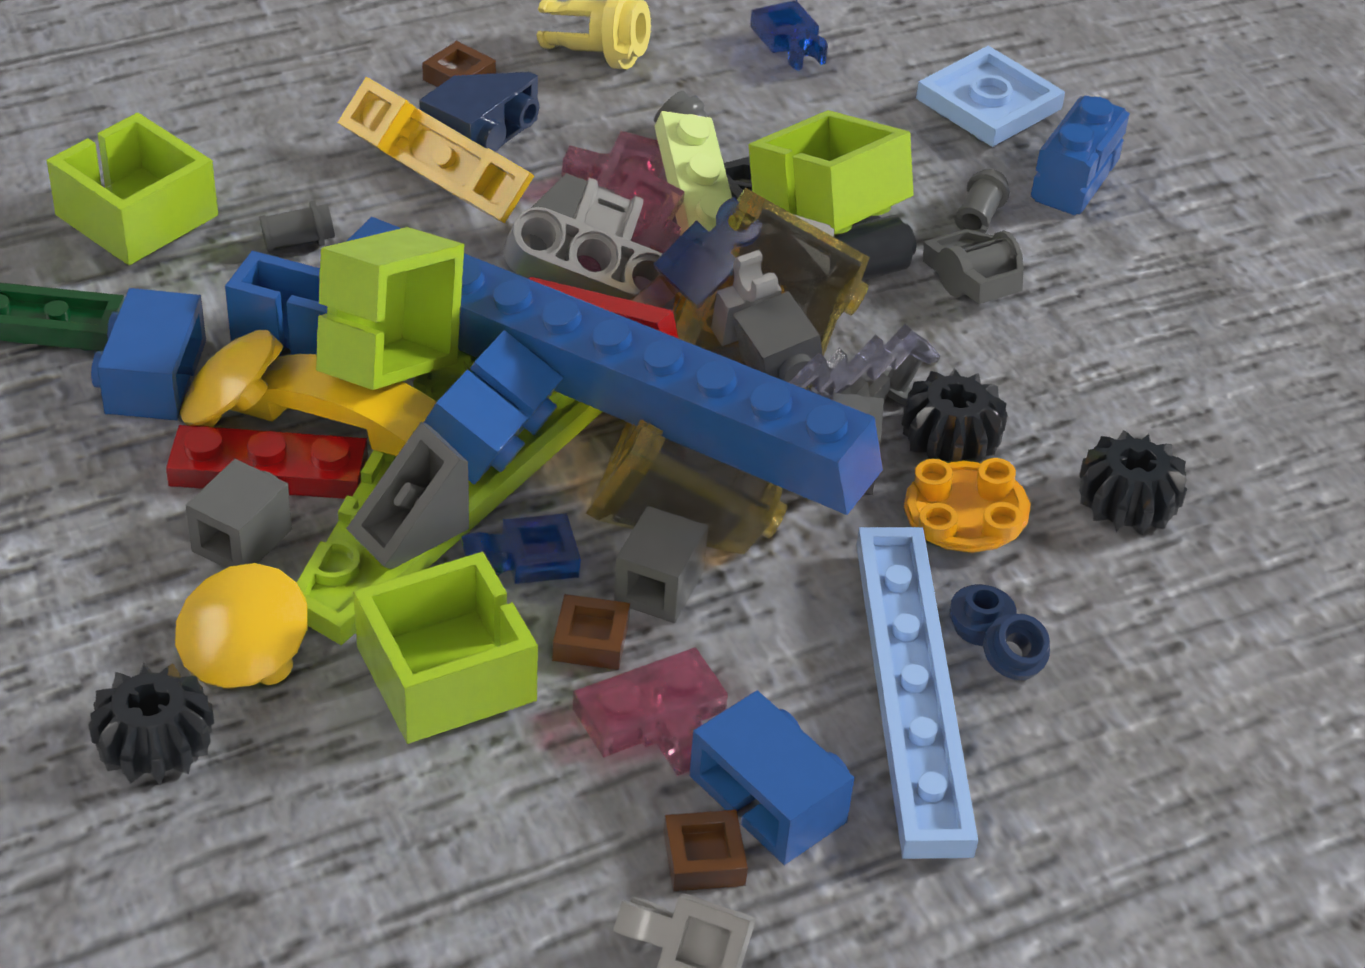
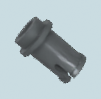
(986, 194)
(297, 227)

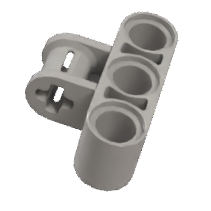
(598, 229)

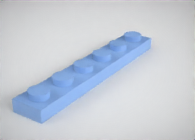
(915, 696)

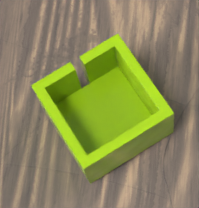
(833, 169)
(151, 190)
(389, 307)
(445, 646)

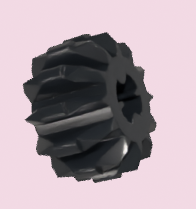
(954, 417)
(1132, 482)
(151, 723)

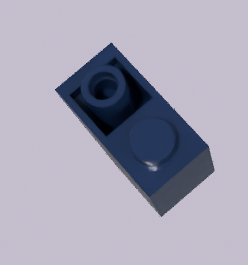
(485, 106)

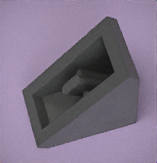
(416, 501)

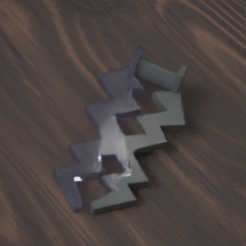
(902, 353)

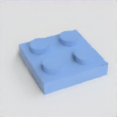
(990, 95)

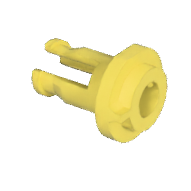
(615, 28)

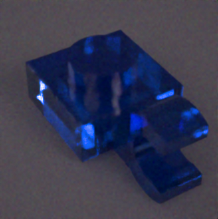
(529, 547)

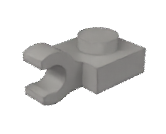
(747, 290)
(692, 936)

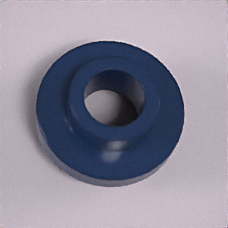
(976, 609)
(1028, 635)

